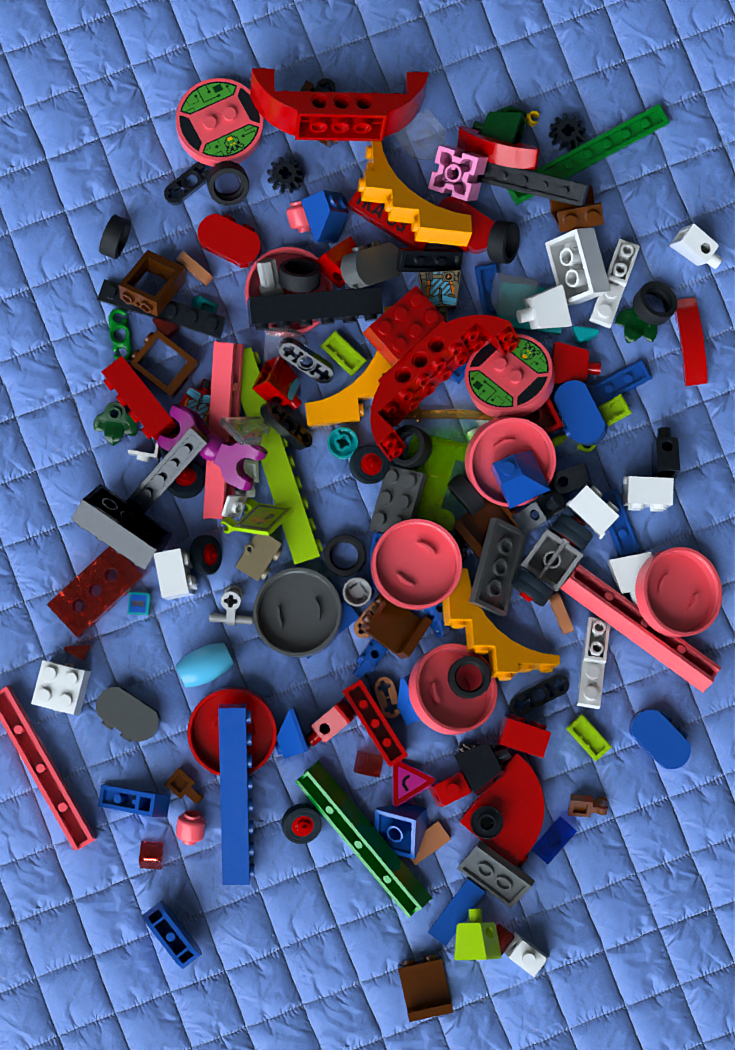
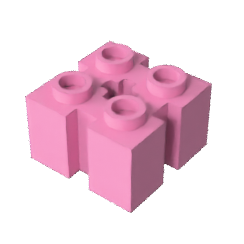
(446, 178)

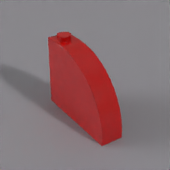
(521, 804)

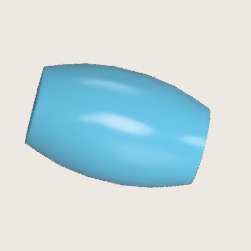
(204, 664)

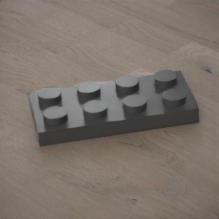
(498, 567)

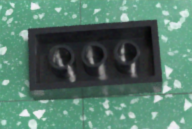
(121, 526)

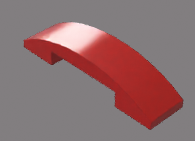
(498, 152)
(691, 342)

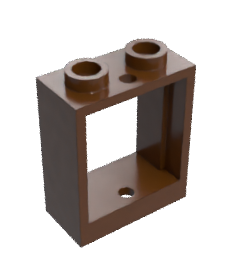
(157, 265)
(183, 375)

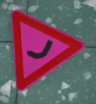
(408, 783)

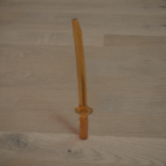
(446, 414)

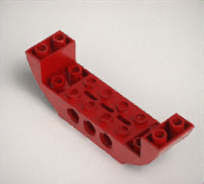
(337, 114)
(427, 367)

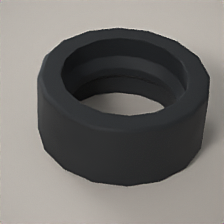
(220, 169)
(115, 236)
(503, 241)
(299, 275)
(662, 292)
(423, 452)
(466, 494)
(347, 539)
(486, 677)

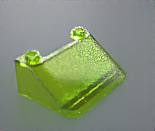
(439, 471)

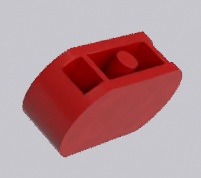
(480, 224)
(229, 240)

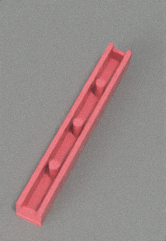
(224, 402)
(627, 619)
(44, 770)

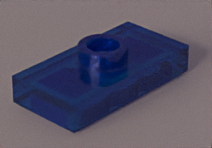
(553, 840)

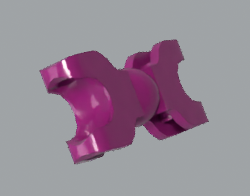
(226, 455)

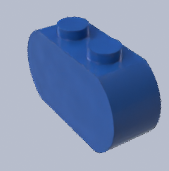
(580, 413)
(660, 738)
(172, 934)

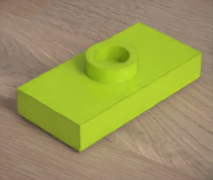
(343, 353)
(615, 410)
(588, 737)

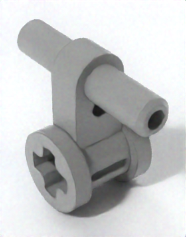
(231, 617)

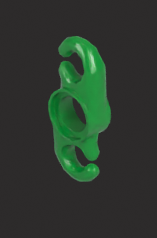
(114, 326)

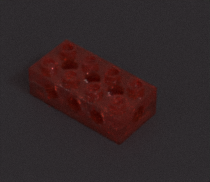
(81, 589)

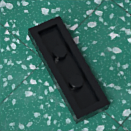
(428, 260)

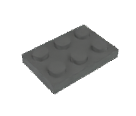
(397, 498)
(495, 874)

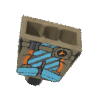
(440, 289)

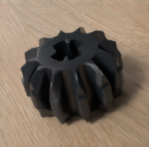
(573, 127)
(294, 173)

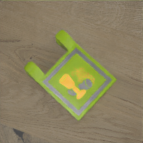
(259, 518)

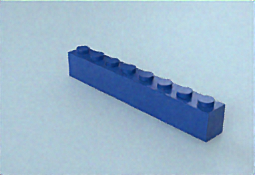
(235, 794)

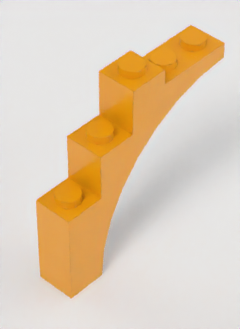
(403, 205)
(344, 406)
(482, 636)

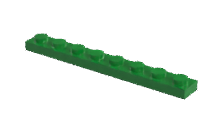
(600, 147)

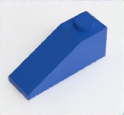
(134, 801)

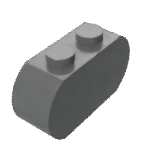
(370, 265)
(127, 714)

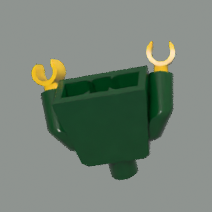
(506, 124)

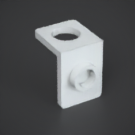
(143, 456)
(234, 505)

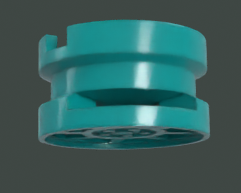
(342, 443)

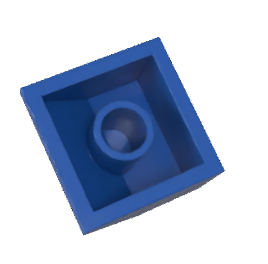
(326, 215)

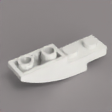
(618, 276)
(593, 663)

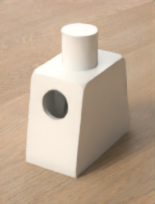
(696, 246)
(546, 309)
(625, 572)
(526, 955)

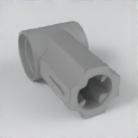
(269, 277)

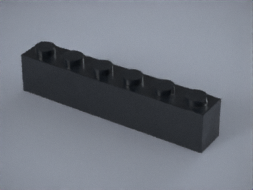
(315, 307)

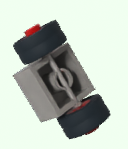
(551, 559)

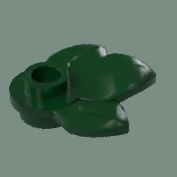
(635, 327)
(115, 426)

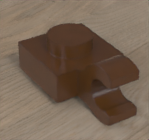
(181, 784)
(584, 805)

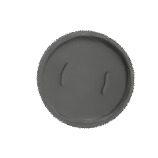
(298, 612)

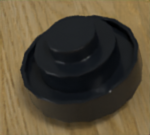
(486, 822)

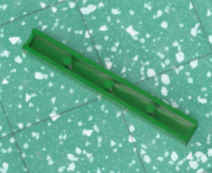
(363, 839)

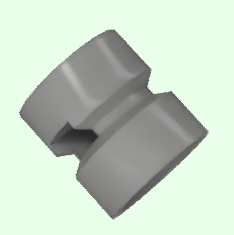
(357, 592)

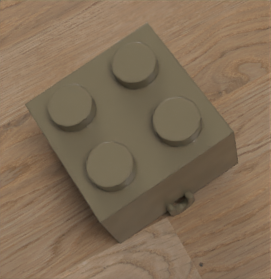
(256, 561)

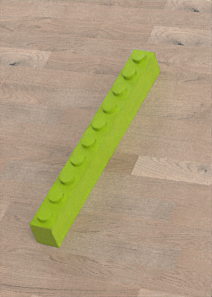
(279, 472)

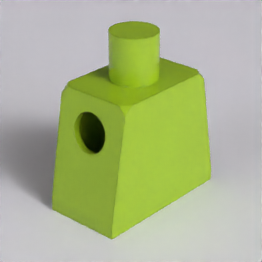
(476, 939)

